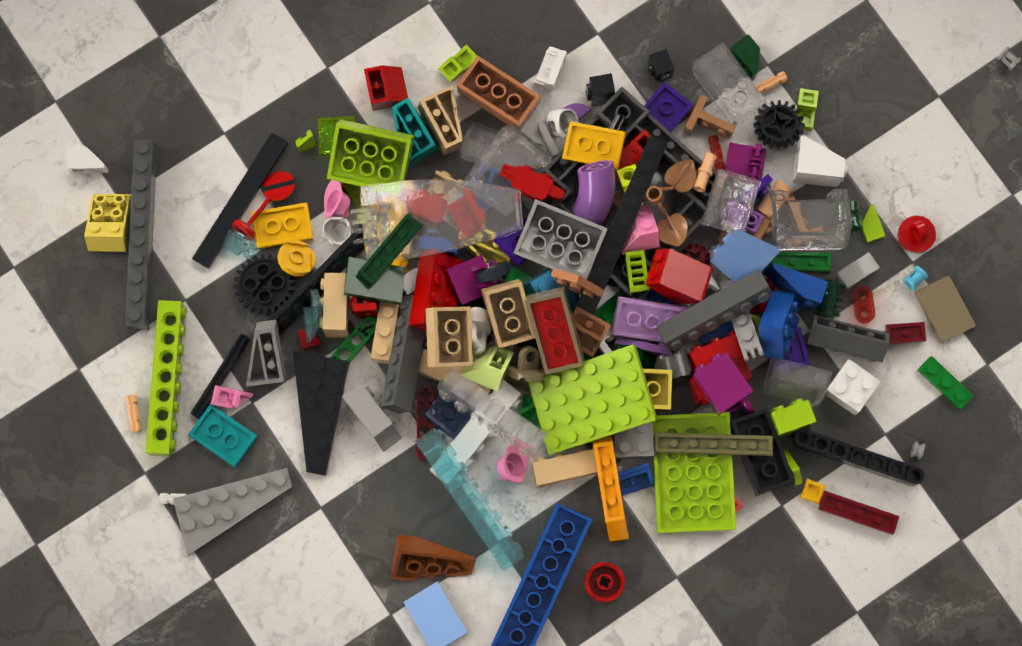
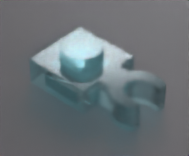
(237, 244)

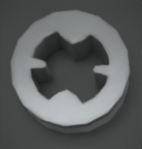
(917, 451)

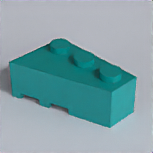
(410, 122)

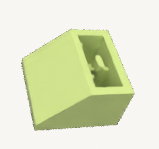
(489, 367)

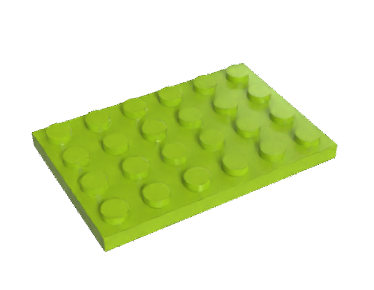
(593, 400)
(694, 489)

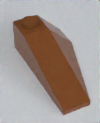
(421, 558)

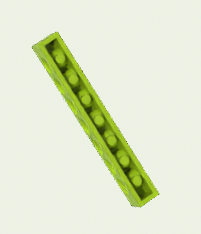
(165, 311)

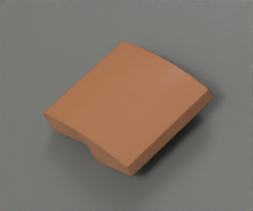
(590, 330)

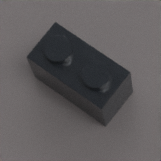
(600, 89)

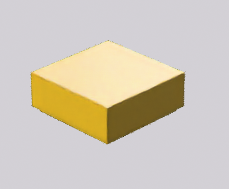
(812, 491)

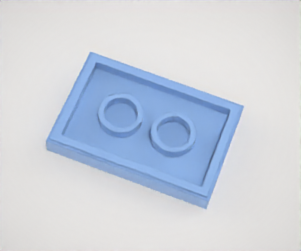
(435, 616)

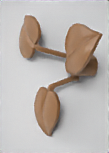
(681, 177)

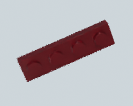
(858, 512)

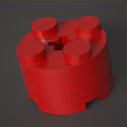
(610, 572)

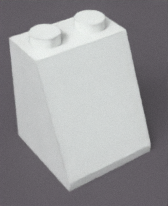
(817, 164)

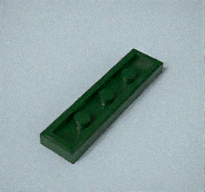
(390, 248)

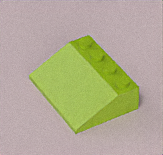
(368, 154)

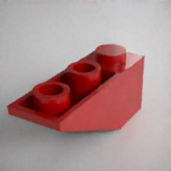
(633, 150)

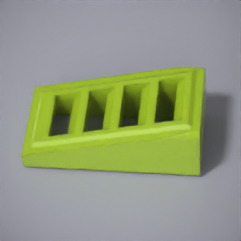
(631, 255)

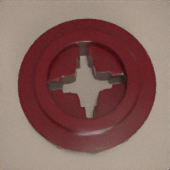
(694, 249)

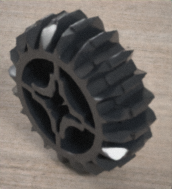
(773, 128)

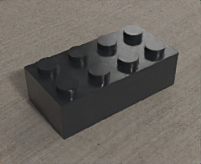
(764, 472)

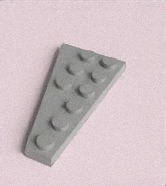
(217, 509)

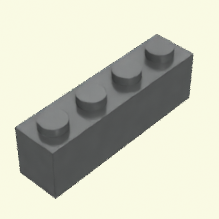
(848, 338)

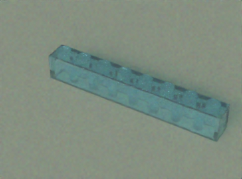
(469, 499)

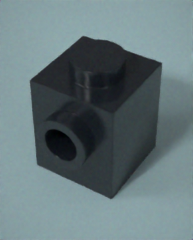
(660, 65)

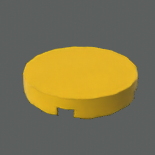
(296, 258)

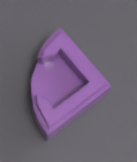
(580, 109)

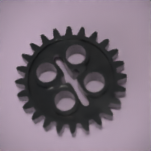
(251, 274)

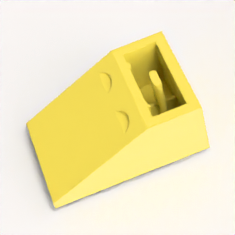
(108, 223)

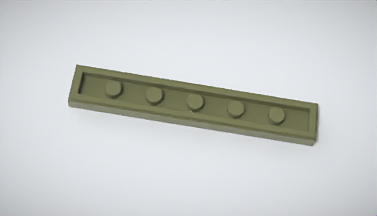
(713, 444)

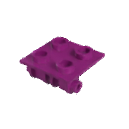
(746, 160)

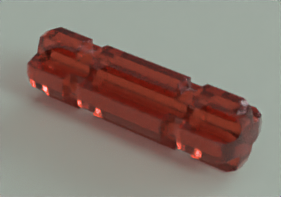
(716, 150)

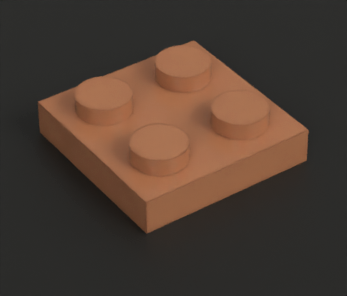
(576, 283)

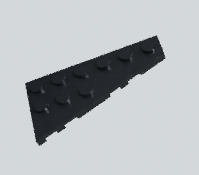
(320, 397)

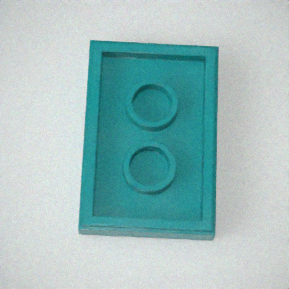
(223, 435)

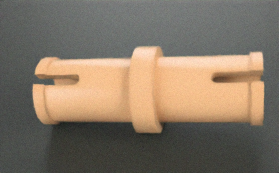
(705, 172)

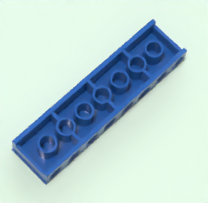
(543, 578)

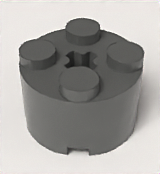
(680, 365)

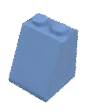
(743, 255)

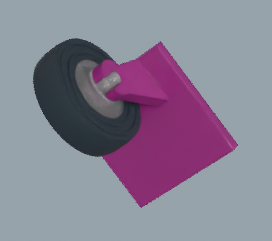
(474, 275)

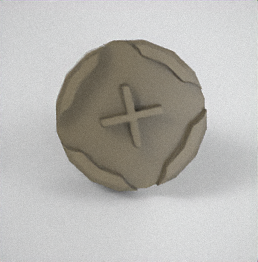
(528, 368)

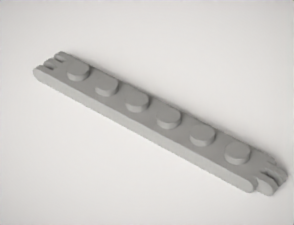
(742, 323)

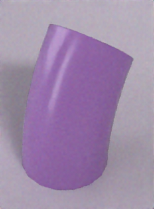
(595, 191)

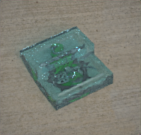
(312, 315)

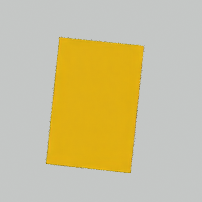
(593, 144)
(283, 224)

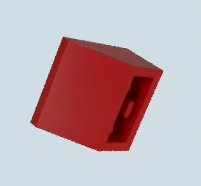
(385, 86)

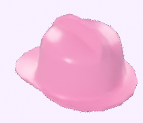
(336, 201)
(512, 465)

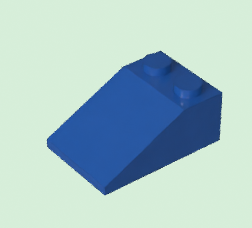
(807, 289)

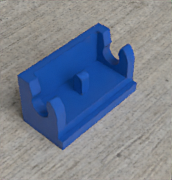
(635, 479)

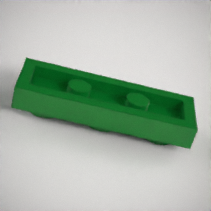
(945, 383)

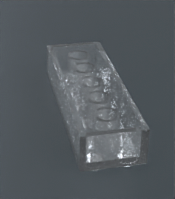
(492, 412)

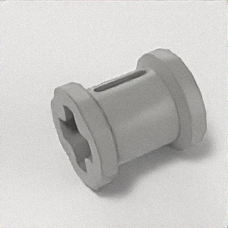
(1009, 58)

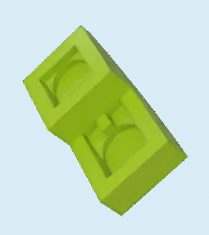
(459, 64)
(807, 104)

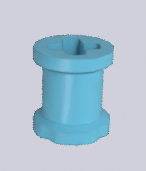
(915, 278)

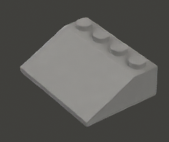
(560, 240)

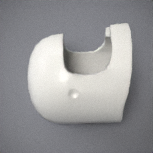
(554, 119)

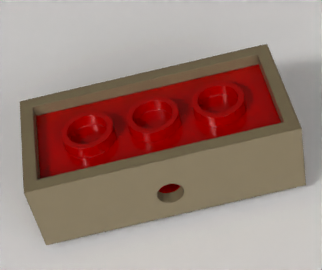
(555, 330)

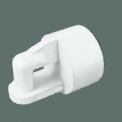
(480, 329)

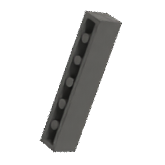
(715, 311)
(403, 362)

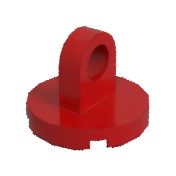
(916, 234)

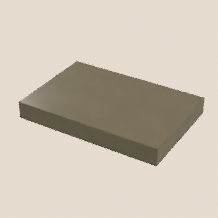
(945, 309)

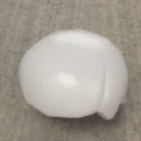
(336, 230)

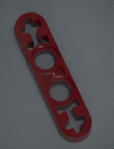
(423, 423)

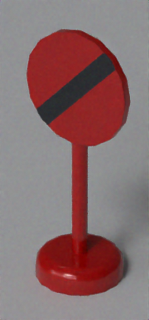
(276, 188)

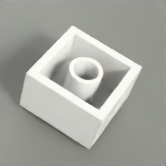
(852, 387)

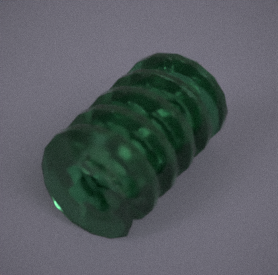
(830, 299)

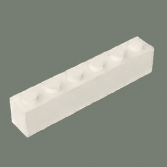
(473, 435)

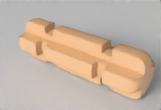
(772, 82)
(133, 413)

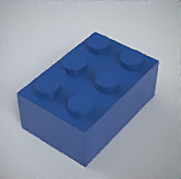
(778, 324)

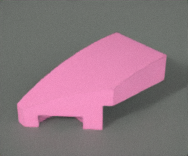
(229, 397)

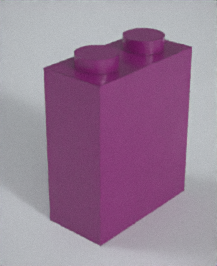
(722, 383)

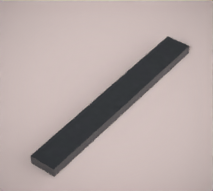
(240, 200)

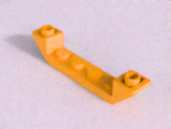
(610, 489)

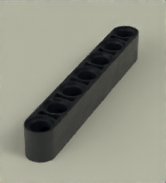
(867, 457)

